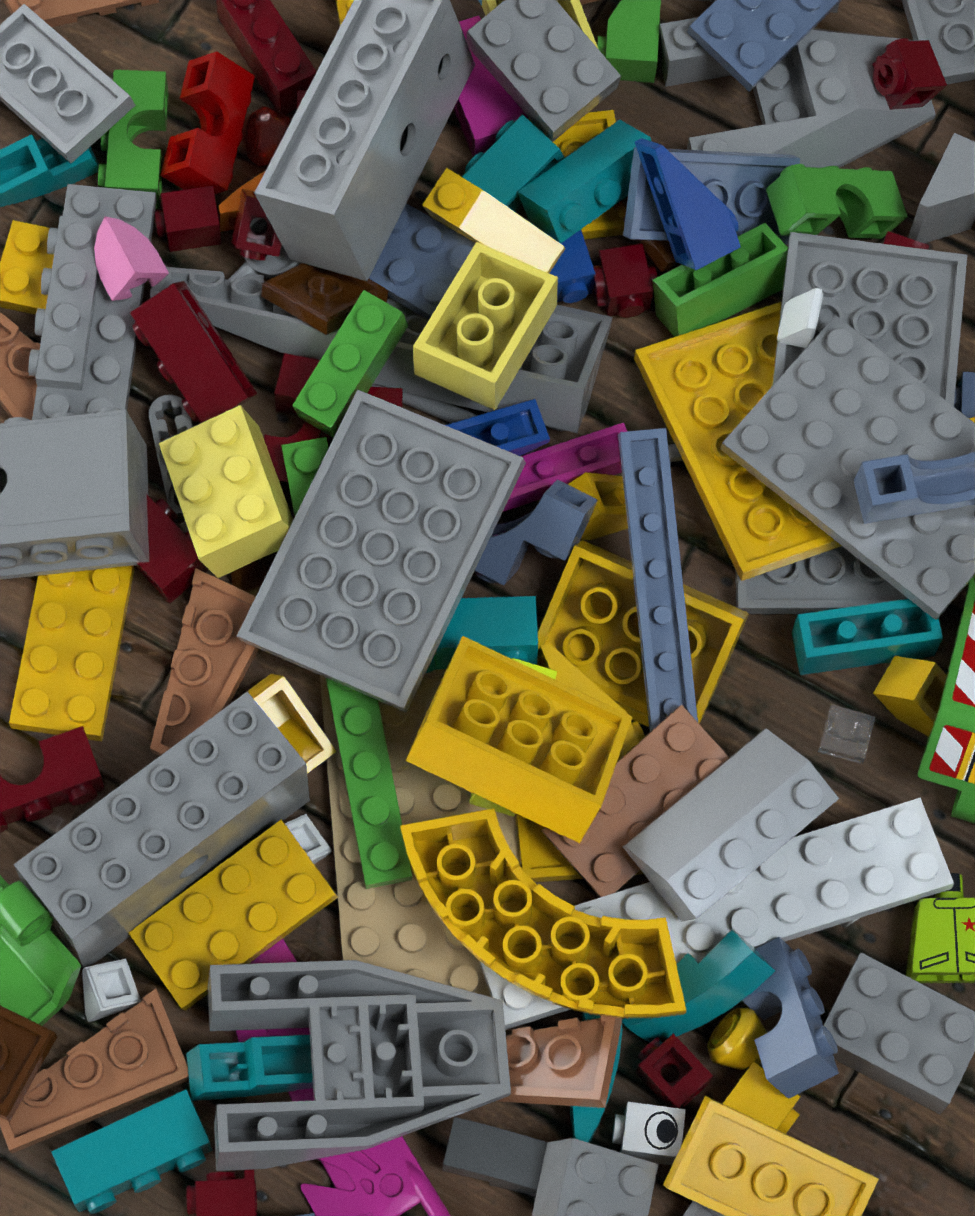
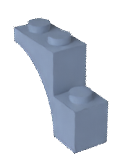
(551, 527)

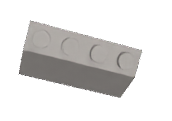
(730, 824)

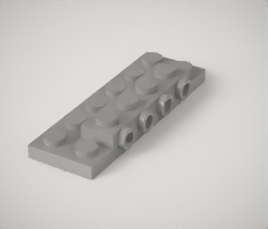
(85, 335)

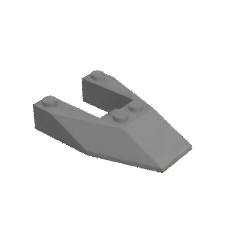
(810, 104)
(383, 1057)

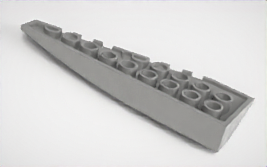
(555, 372)

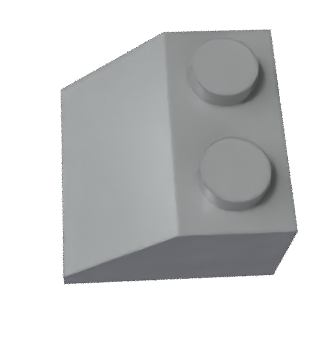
(950, 196)

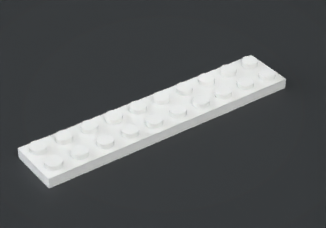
(796, 892)

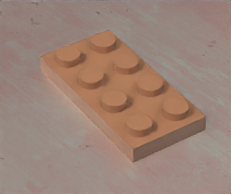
(640, 790)

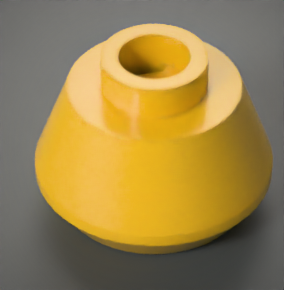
(734, 1037)

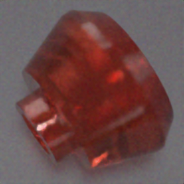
(264, 134)

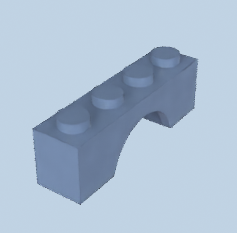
(912, 487)

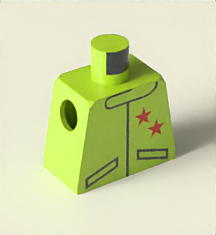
(943, 938)

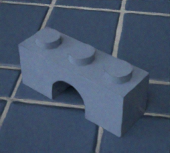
(799, 1047)

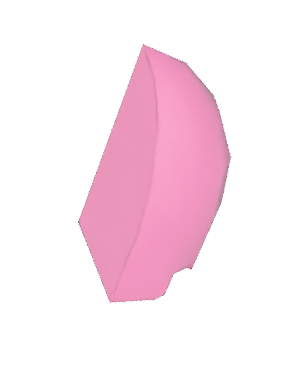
(125, 258)

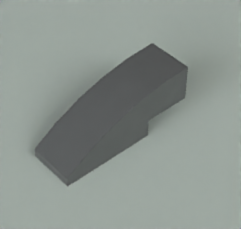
(494, 1156)

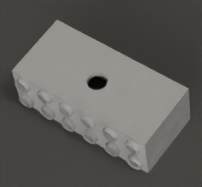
(365, 132)
(72, 493)
(165, 829)

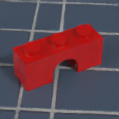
(220, 96)

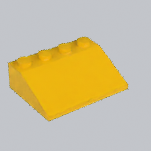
(597, 629)
(520, 740)

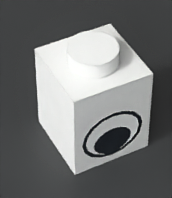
(649, 1132)

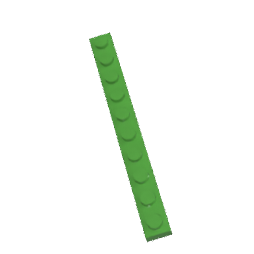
(358, 731)

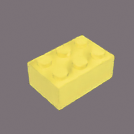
(485, 325)
(228, 491)

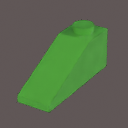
(633, 39)

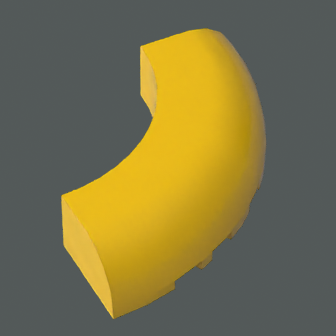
(533, 935)

